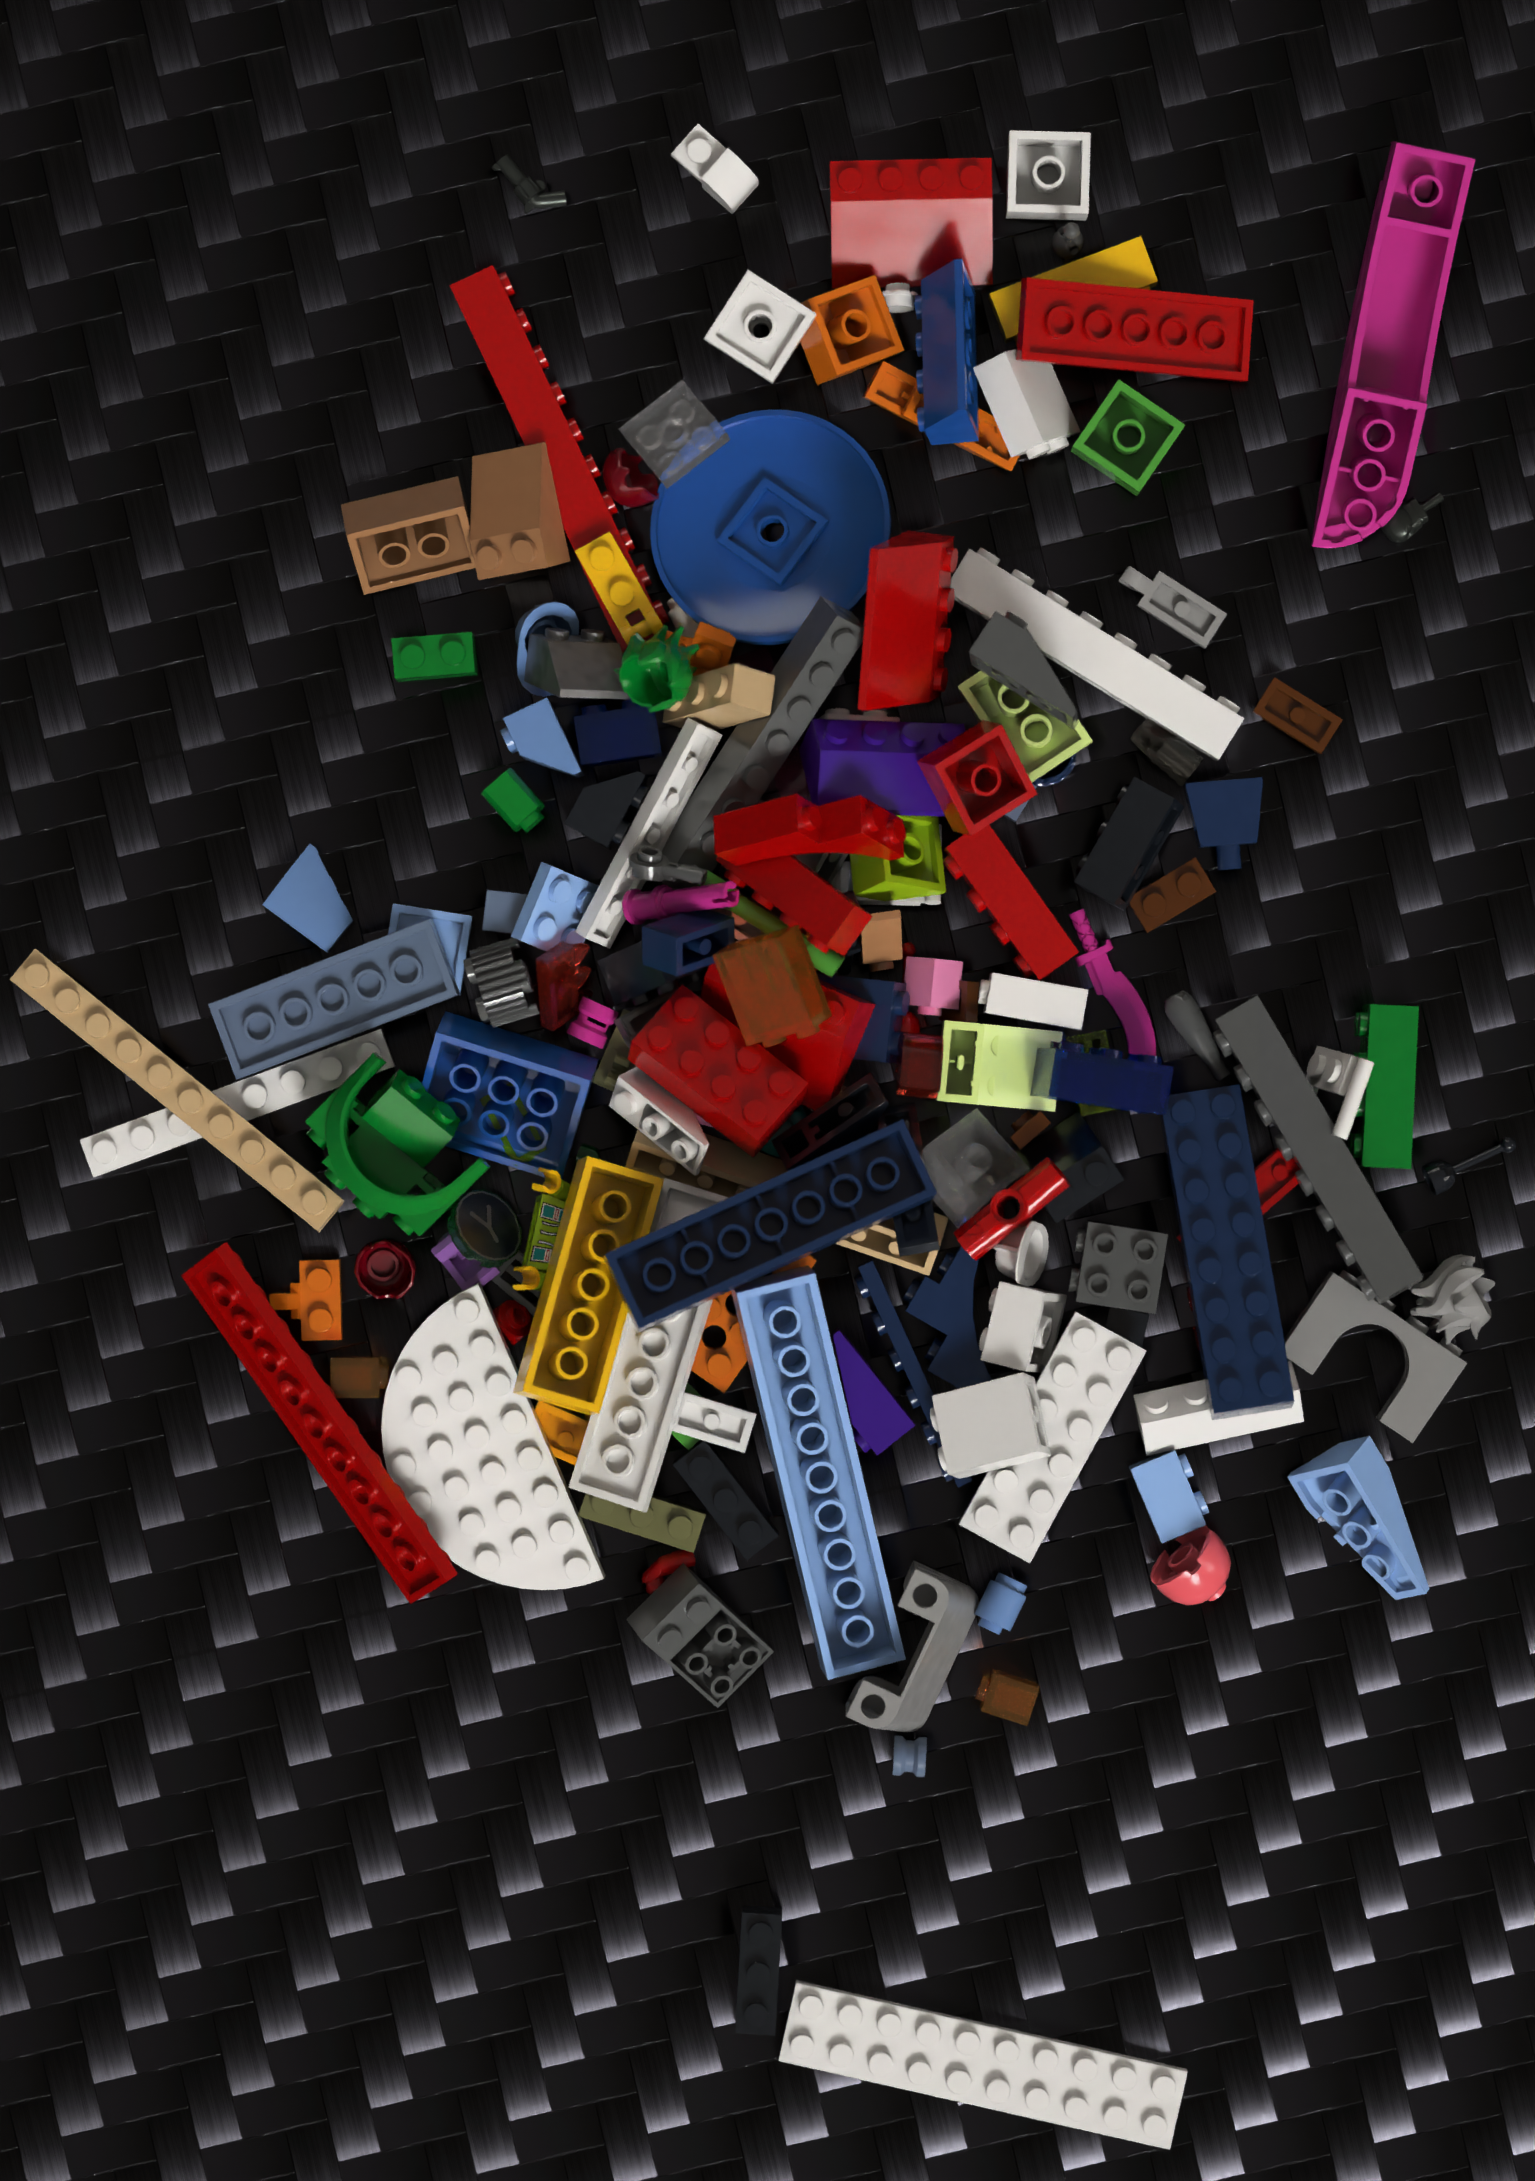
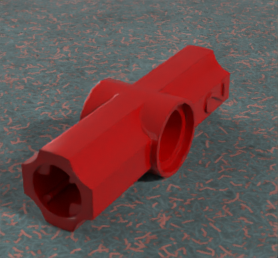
(1032, 1192)

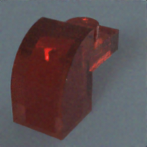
(920, 1065)

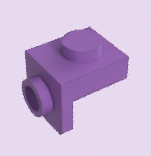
(463, 1271)

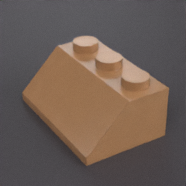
(409, 535)

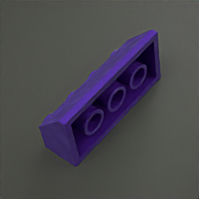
(874, 762)

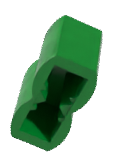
(514, 801)

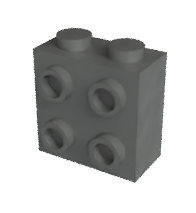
(1118, 1266)

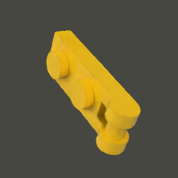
(618, 586)

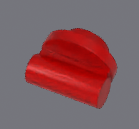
(513, 1320)

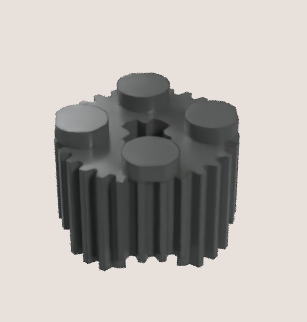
(501, 983)

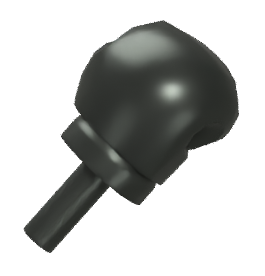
(1409, 518)

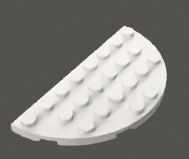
(479, 1455)

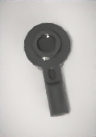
(653, 866)

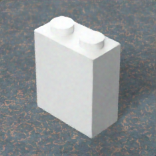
(1027, 404)
(1033, 1000)
(989, 1426)

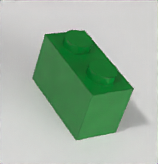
(434, 656)
(411, 1118)

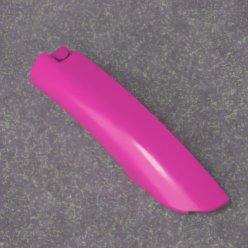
(1391, 343)

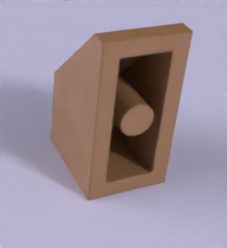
(881, 941)

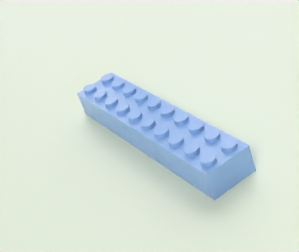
(818, 1472)

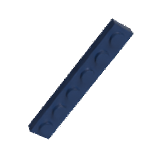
(902, 1353)

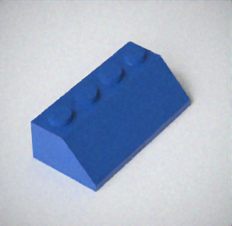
(948, 356)

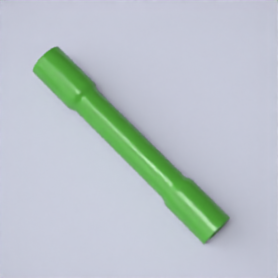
(768, 922)

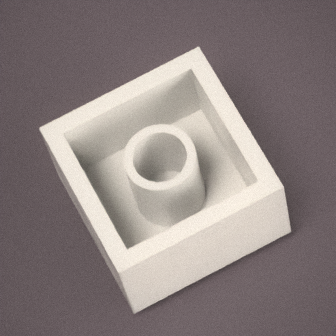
(1048, 175)

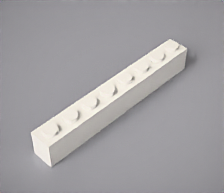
(1098, 657)

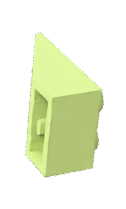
(992, 1064)

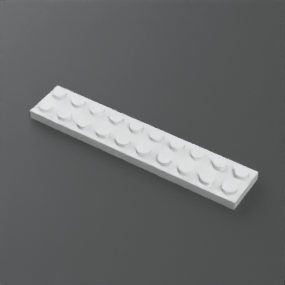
(983, 2064)

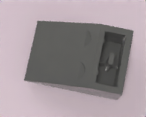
(699, 1635)

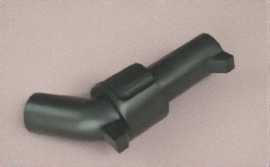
(528, 189)

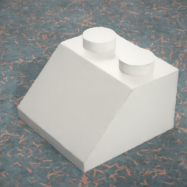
(1022, 1326)

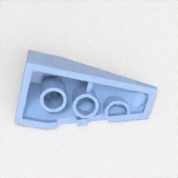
(1360, 1502)

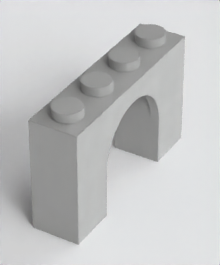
(1428, 1365)

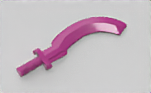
(1115, 988)

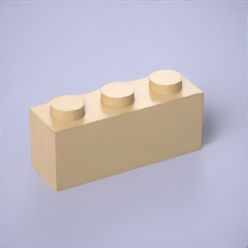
(724, 698)

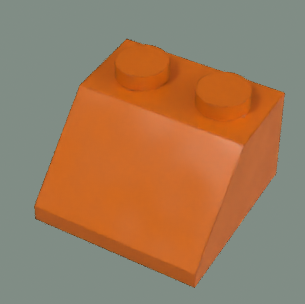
(849, 330)

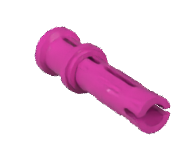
(666, 902)

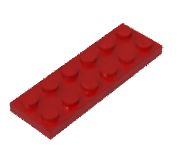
(1134, 329)

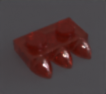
(560, 982)

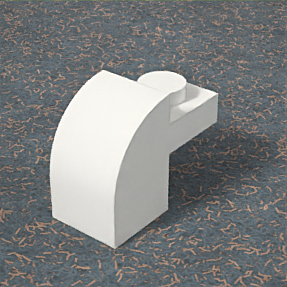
(716, 168)

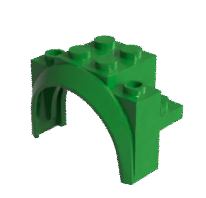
(375, 1167)

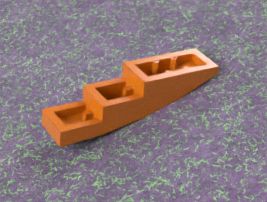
(899, 394)

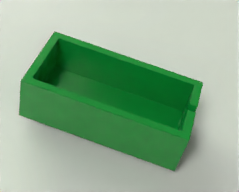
(1387, 1105)

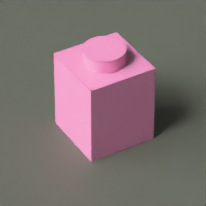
(933, 984)

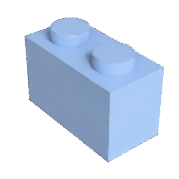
(1169, 1495)

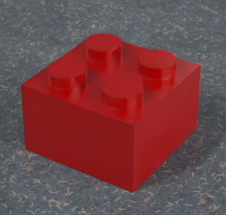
(977, 777)

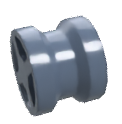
(909, 1756)

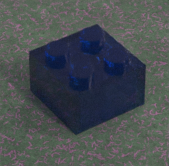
(617, 734)

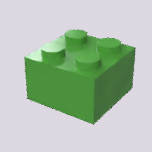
(1127, 437)

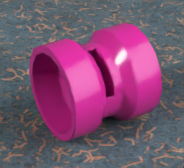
(589, 1031)

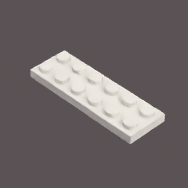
(1076, 1402)

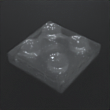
(674, 434)

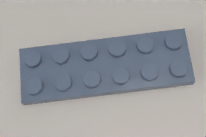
(334, 999)

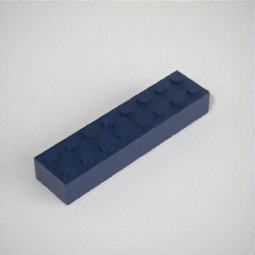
(770, 1225)
(1226, 1253)

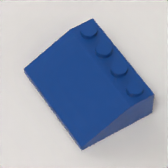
(480, 1060)

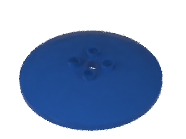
(772, 471)

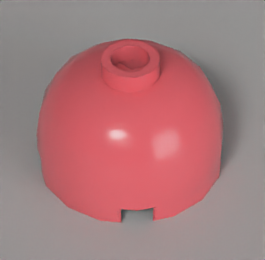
(1194, 1570)

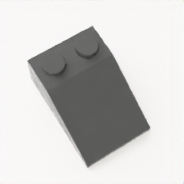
(1014, 659)

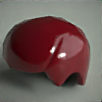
(626, 482)
(385, 1268)

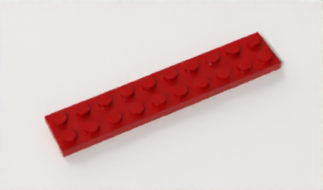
(319, 1423)

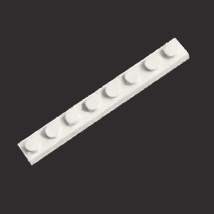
(247, 1097)

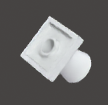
(756, 304)

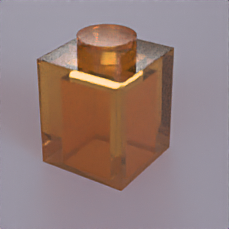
(358, 1376)
(1007, 1696)

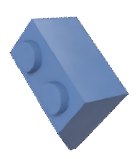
(540, 738)

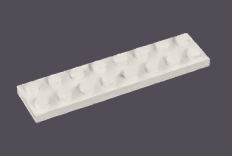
(645, 1386)

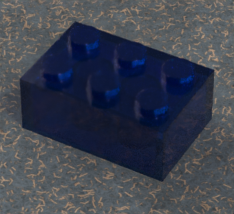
(1102, 1078)

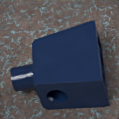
(1225, 816)

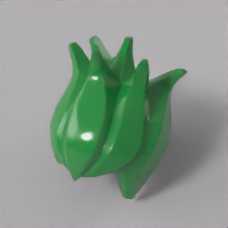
(657, 670)

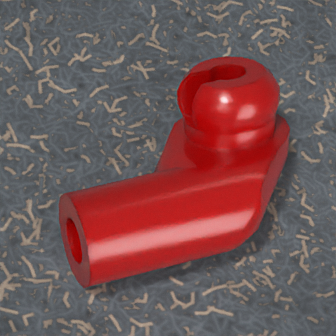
(666, 1565)

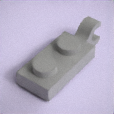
(1175, 605)

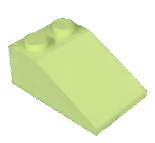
(1036, 736)

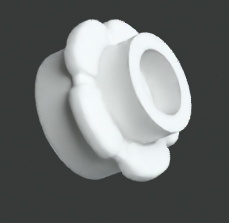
(899, 297)

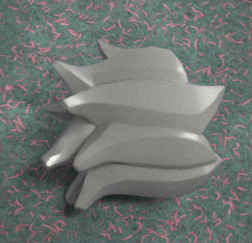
(1454, 1297)

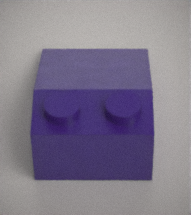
(872, 1406)

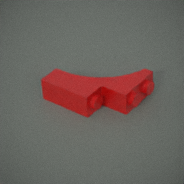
(801, 827)

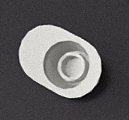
(1023, 1253)

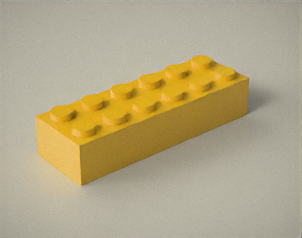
(579, 1303)

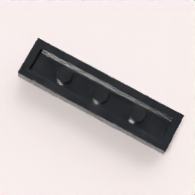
(915, 1227)

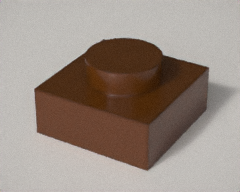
(967, 1005)
(1028, 1127)

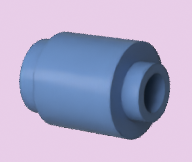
(1001, 1603)

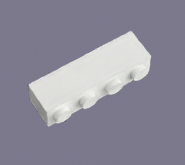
(1182, 1417)

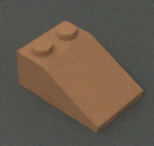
(515, 513)

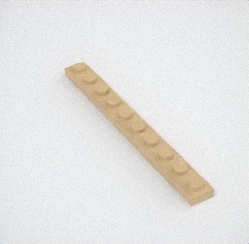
(177, 1090)

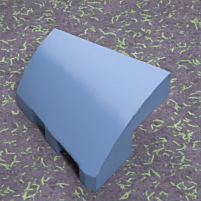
(310, 901)

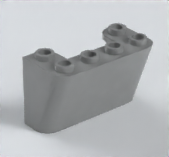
(950, 1613)

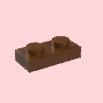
(1297, 715)
(1171, 895)

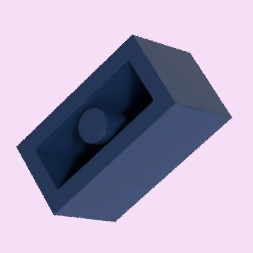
(686, 941)

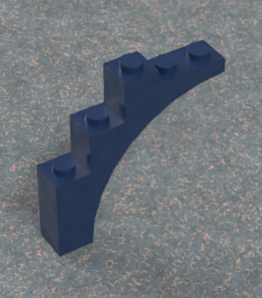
(949, 1309)

